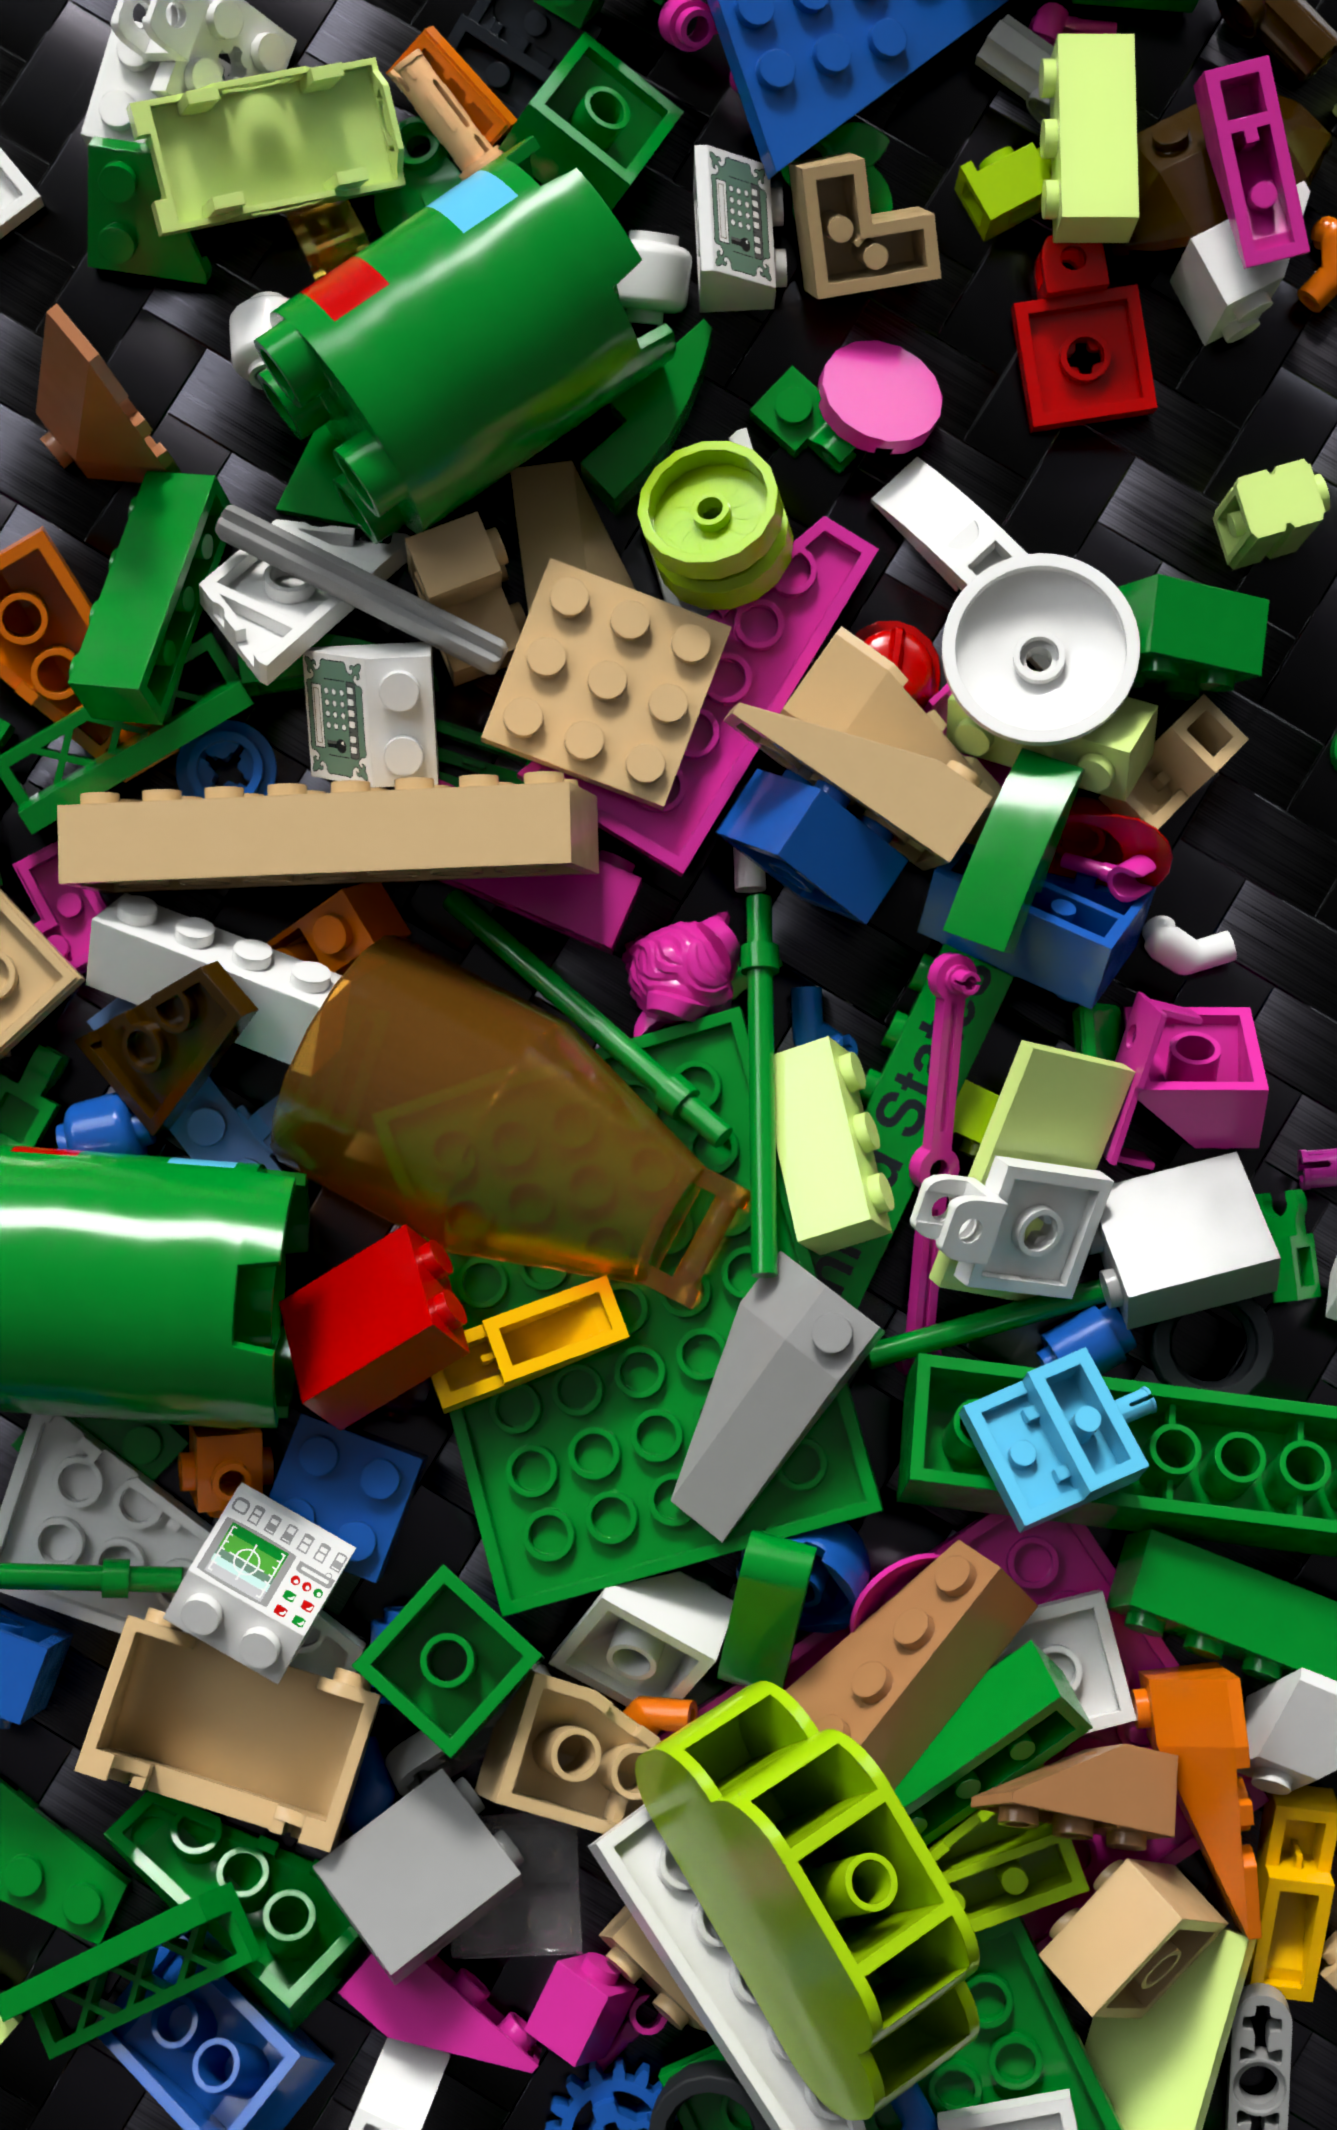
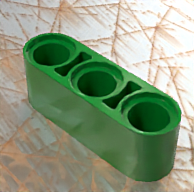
(766, 1610)

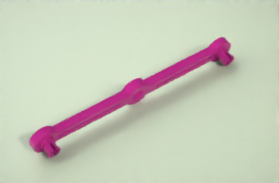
(951, 980)

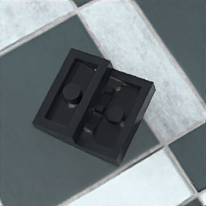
(515, 46)

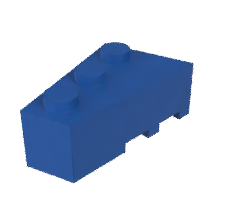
(1071, 937)

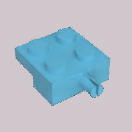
(1057, 1439)

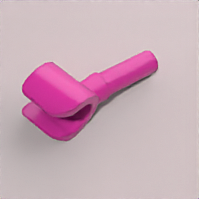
(1054, 20)
(1119, 877)
(631, 2030)

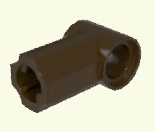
(1286, 29)

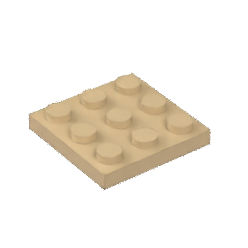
(606, 684)

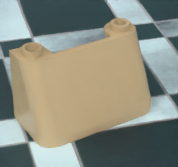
(226, 1737)

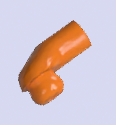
(1323, 283)
(662, 1713)

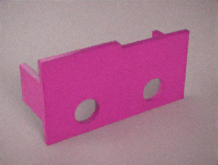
(1149, 1019)

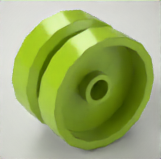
(716, 525)

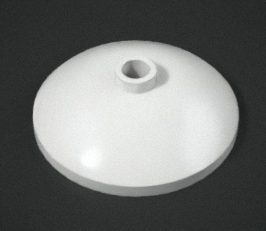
(1050, 610)

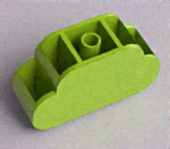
(817, 1895)

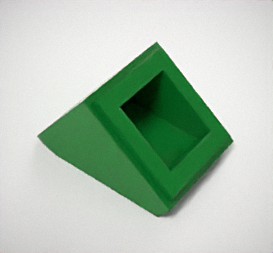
(1098, 1030)

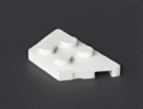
(277, 616)

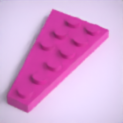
(759, 667)

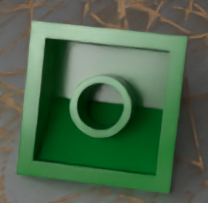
(594, 119)

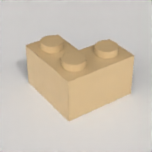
(846, 245)
(463, 573)

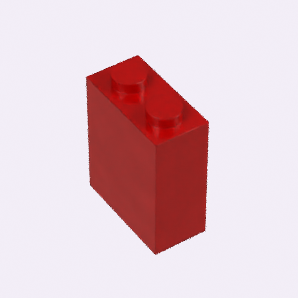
(374, 1327)

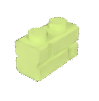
(1270, 513)

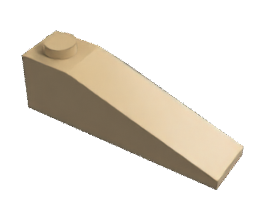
(865, 696)

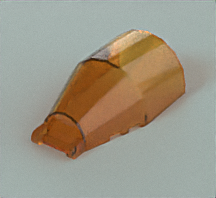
(490, 1128)

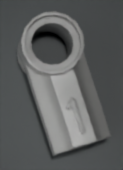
(1014, 58)

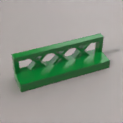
(131, 755)
(115, 1955)

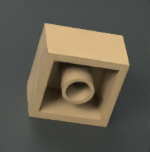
(1131, 1938)

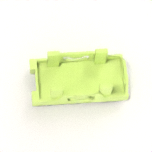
(270, 144)

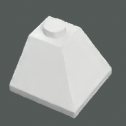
(647, 1638)
(1292, 1732)

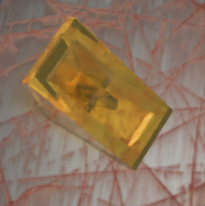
(327, 235)

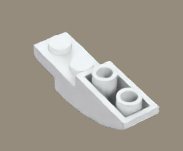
(946, 528)

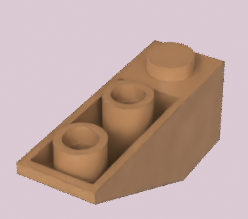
(1100, 1791)

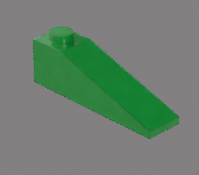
(291, 1914)

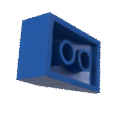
(217, 2055)

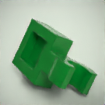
(794, 420)
(24, 1107)
(1297, 1250)

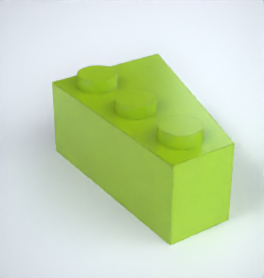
(1006, 1869)

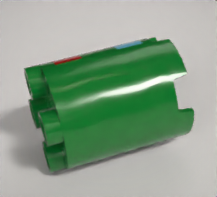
(461, 342)
(146, 1287)

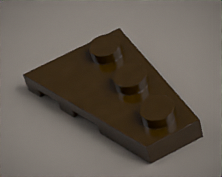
(170, 1044)

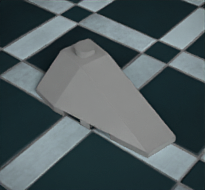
(775, 1379)

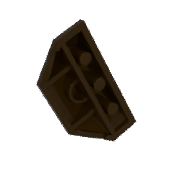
(1179, 184)

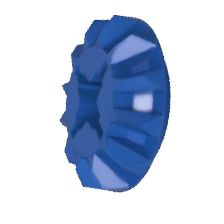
(224, 743)

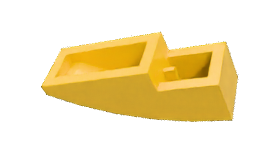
(532, 1343)
(1294, 1889)

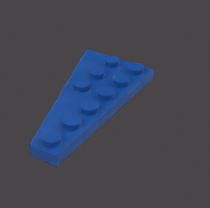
(823, 61)

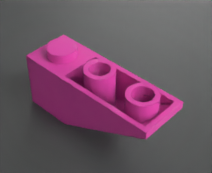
(440, 2012)

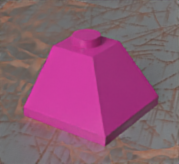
(1209, 1079)

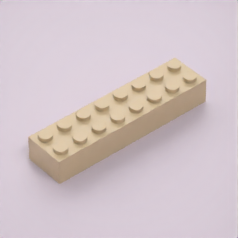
(329, 837)

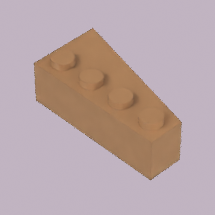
(916, 1659)

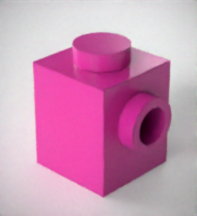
(581, 2008)

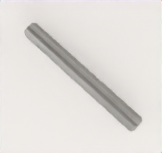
(361, 589)

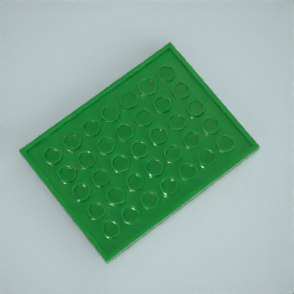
(585, 1459)

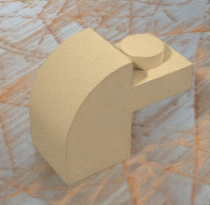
(1181, 763)

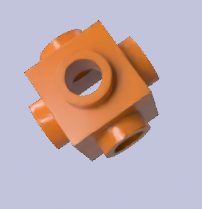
(220, 1462)

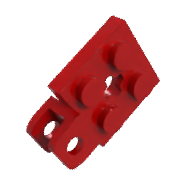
(1075, 310)

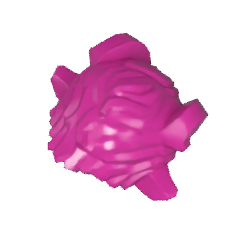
(682, 972)

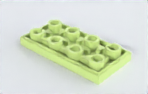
(1049, 1111)
(1168, 2061)

